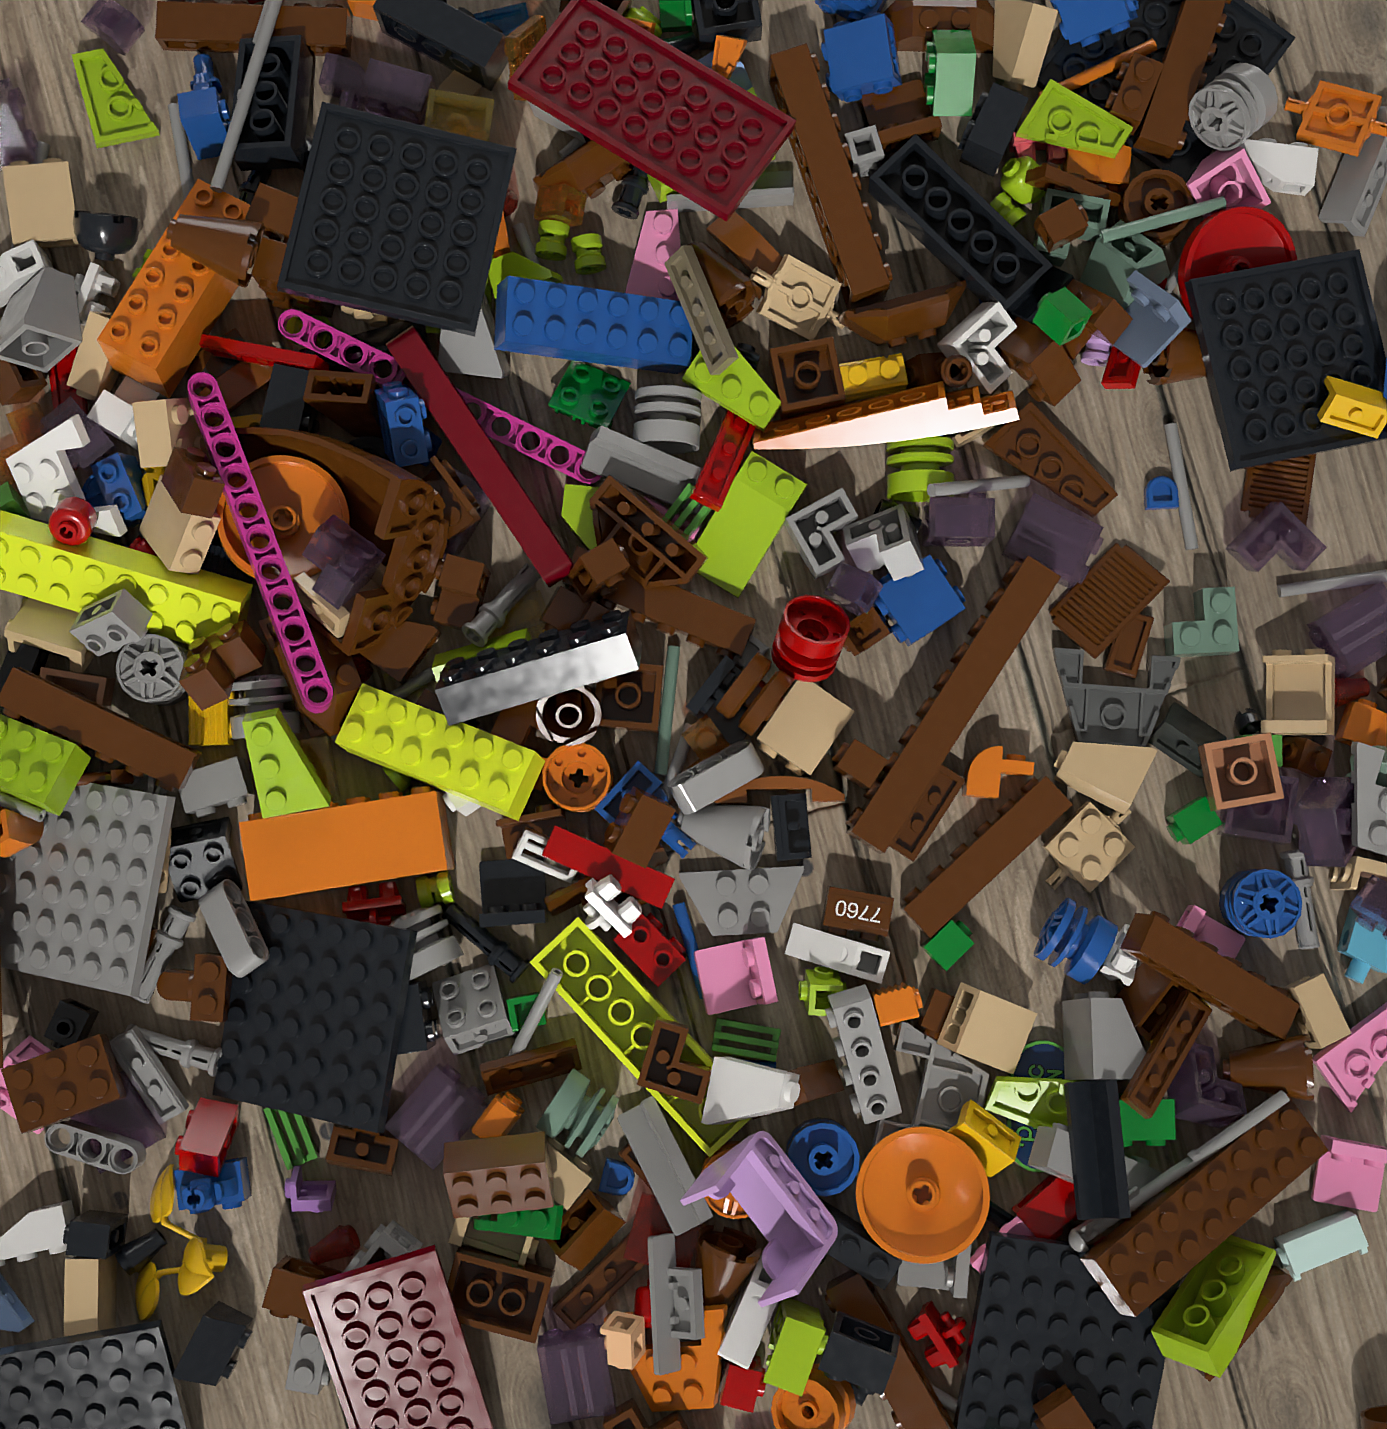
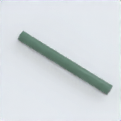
(1162, 219)
(667, 710)

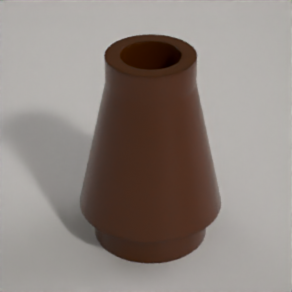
(961, 370)

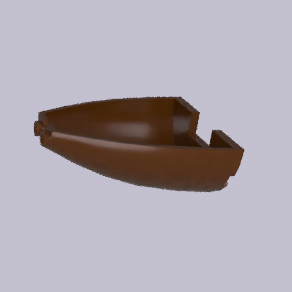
(385, 507)

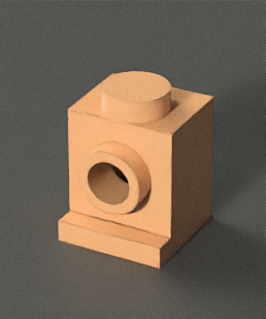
(624, 1339)

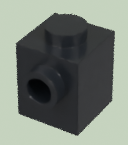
(70, 1023)

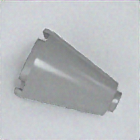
(729, 831)

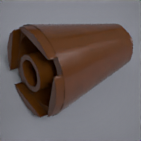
(218, 243)
(728, 284)
(1178, 361)
(569, 716)
(1274, 1067)
(725, 1263)

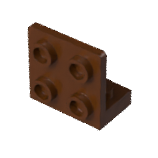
(901, 116)
(459, 502)
(541, 821)

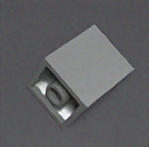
(41, 322)
(474, 354)
(1099, 1038)

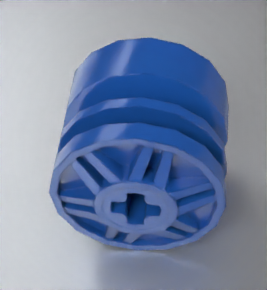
(1242, 899)
(1070, 938)

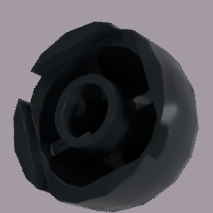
(105, 233)

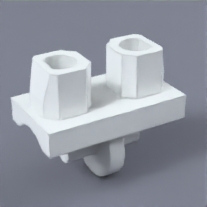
(89, 289)
(605, 911)
(1119, 963)

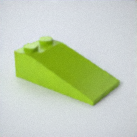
(747, 523)
(1214, 1306)

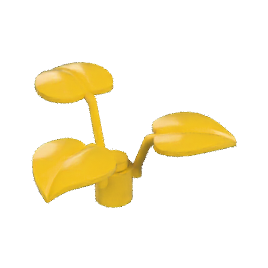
(198, 1258)

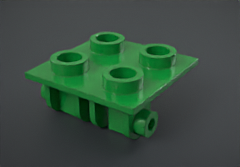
(589, 395)

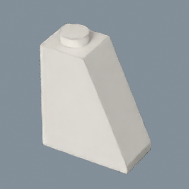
(747, 1090)

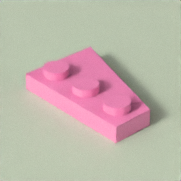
(656, 244)
(1355, 1059)

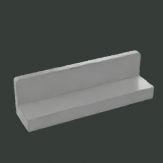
(1358, 185)
(768, 191)
(639, 466)
(663, 1165)

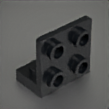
(709, 696)
(201, 858)
(511, 893)

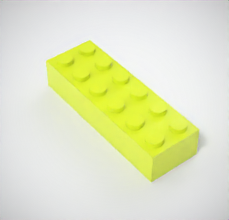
(443, 756)

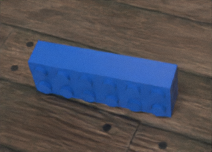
(591, 325)

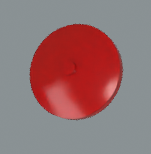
(1233, 242)

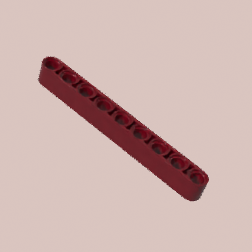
(480, 456)

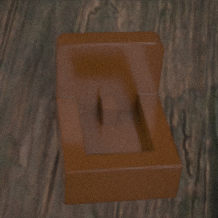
(923, 369)
(866, 631)
(1305, 756)

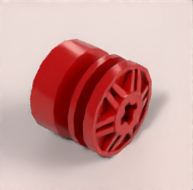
(810, 638)

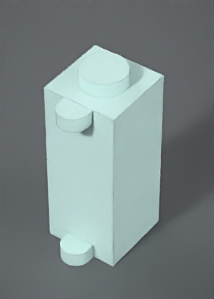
(1320, 1243)

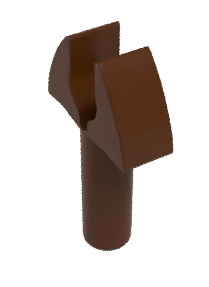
(112, 777)

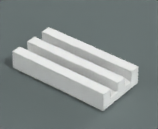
(535, 863)

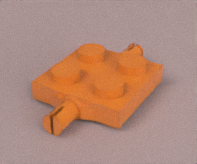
(1338, 118)

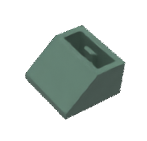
(1117, 259)

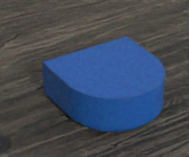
(1161, 494)
(616, 1177)

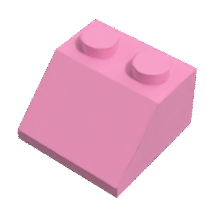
(1229, 176)

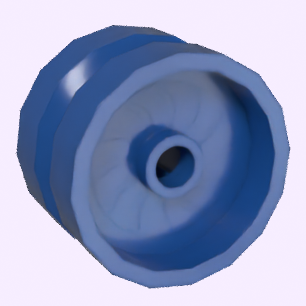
(824, 1136)

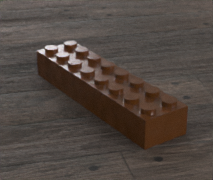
(828, 178)
(1201, 1210)

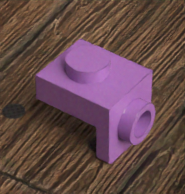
(309, 1195)

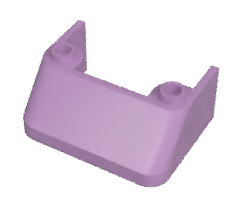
(778, 1204)

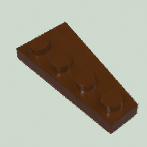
(1051, 460)

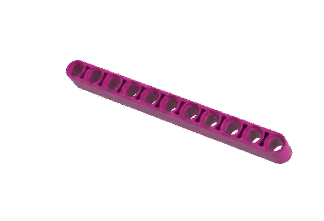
(371, 357)
(259, 526)

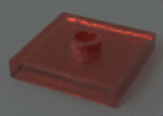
(651, 1222)

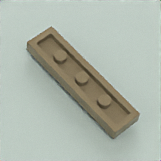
(701, 310)

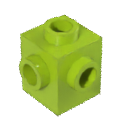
(816, 987)

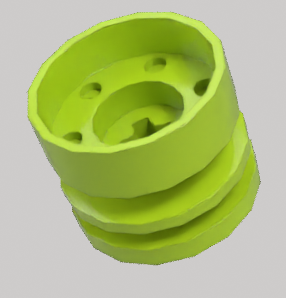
(919, 466)

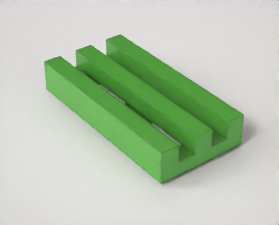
(678, 504)
(745, 1039)
(281, 1141)

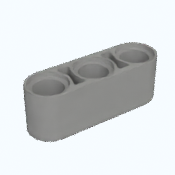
(716, 776)
(233, 928)
(80, 1150)

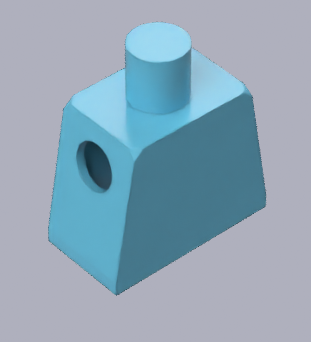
(1364, 947)

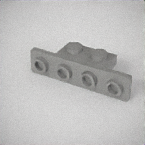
(675, 1303)

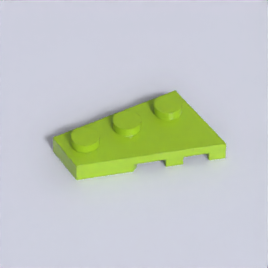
(110, 104)
(1073, 123)
(735, 389)
(1029, 1100)

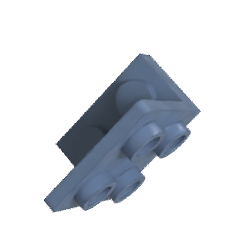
(1155, 321)

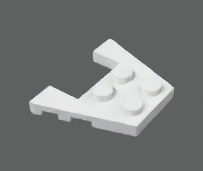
(47, 476)

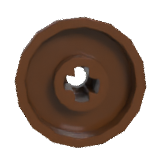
(1153, 194)
(755, 694)

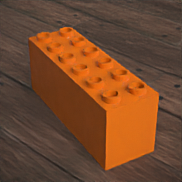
(170, 304)
(347, 844)

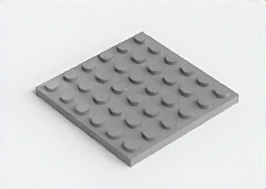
(87, 890)

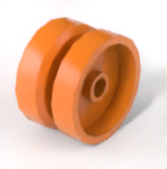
(822, 1405)

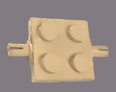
(798, 297)
(1088, 847)

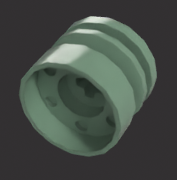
(578, 1113)

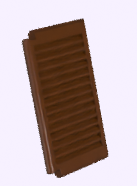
(1280, 482)
(1107, 599)

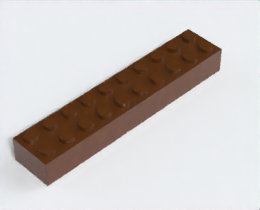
(953, 705)

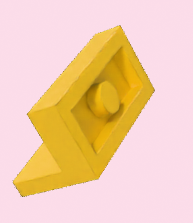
(1354, 407)
(987, 1136)

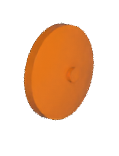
(297, 502)
(923, 1194)

